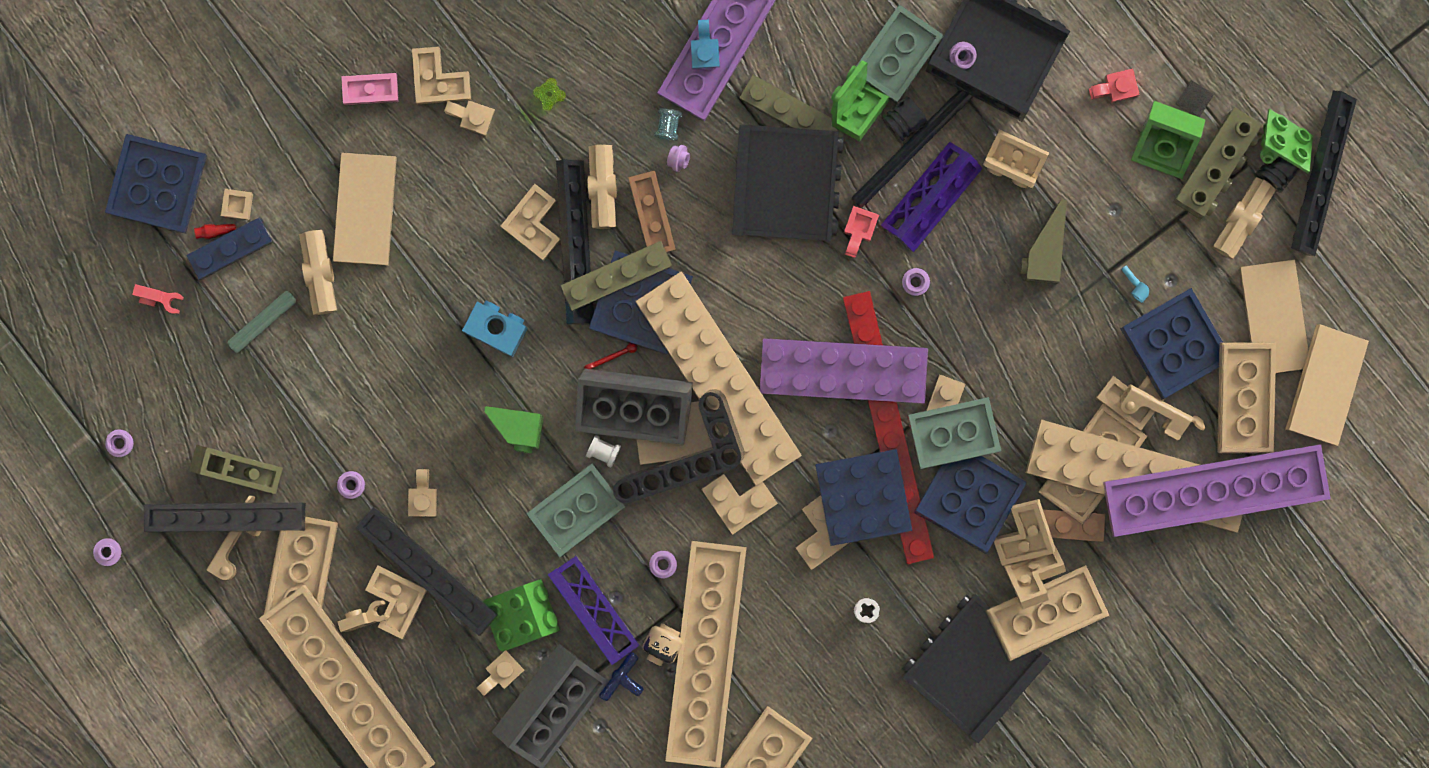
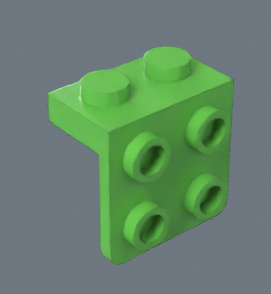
(856, 103)
(522, 615)

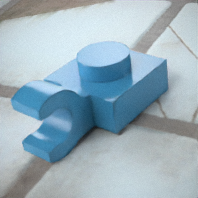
(705, 50)

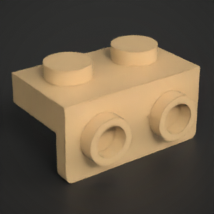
(1015, 159)

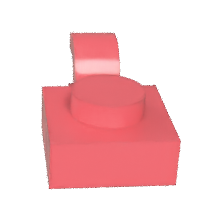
(1118, 85)
(860, 227)
(150, 296)

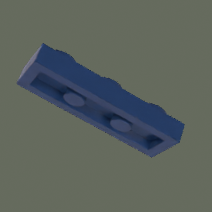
(229, 248)

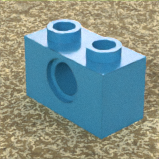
(478, 328)

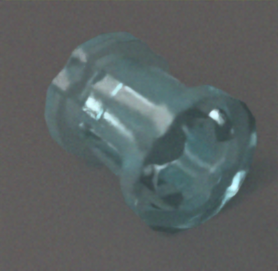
(668, 124)

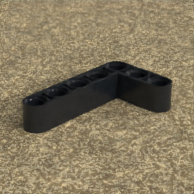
(690, 462)

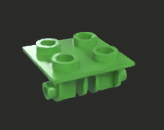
(1287, 141)

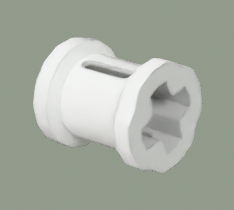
(603, 451)
(865, 619)

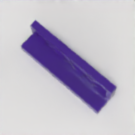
(935, 198)
(585, 617)

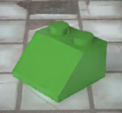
(1168, 139)
(517, 427)

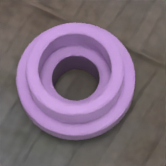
(969, 58)
(678, 158)
(919, 273)
(111, 440)
(342, 484)
(115, 552)
(653, 564)

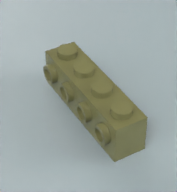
(1217, 164)

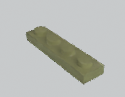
(784, 107)
(616, 276)

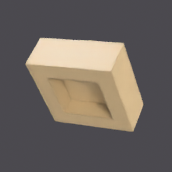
(237, 204)

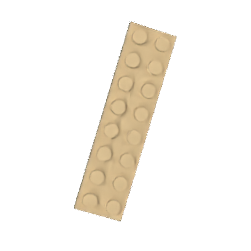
(712, 364)
(1090, 460)
(706, 654)
(343, 684)

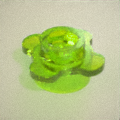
(549, 86)

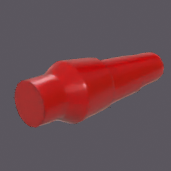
(210, 231)

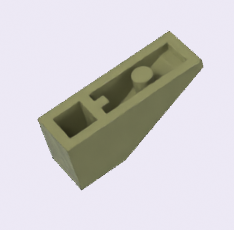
(1045, 255)
(235, 469)

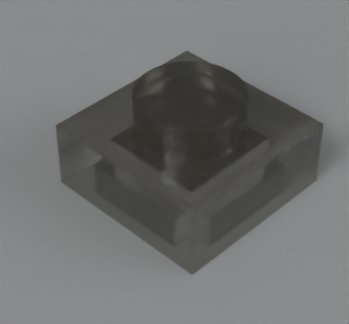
(1194, 99)

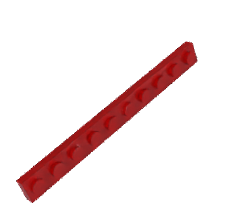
(889, 428)

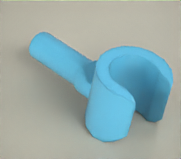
(1141, 290)

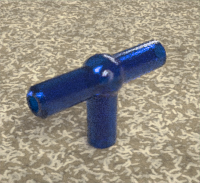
(620, 677)

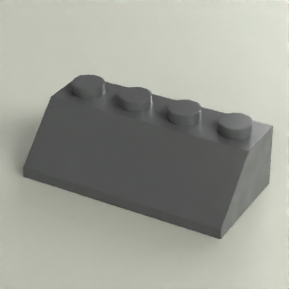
(633, 406)
(550, 707)

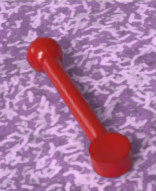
(631, 348)

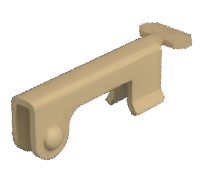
(1177, 421)
(220, 565)

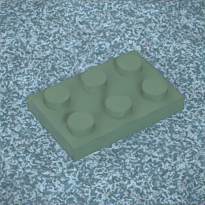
(899, 53)
(954, 433)
(575, 510)

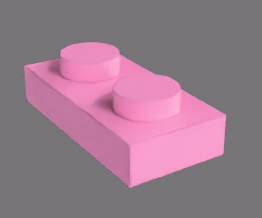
(370, 89)

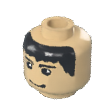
(662, 644)

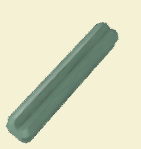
(261, 321)

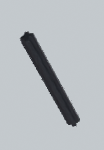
(911, 148)

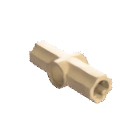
(602, 187)
(1244, 218)
(318, 272)

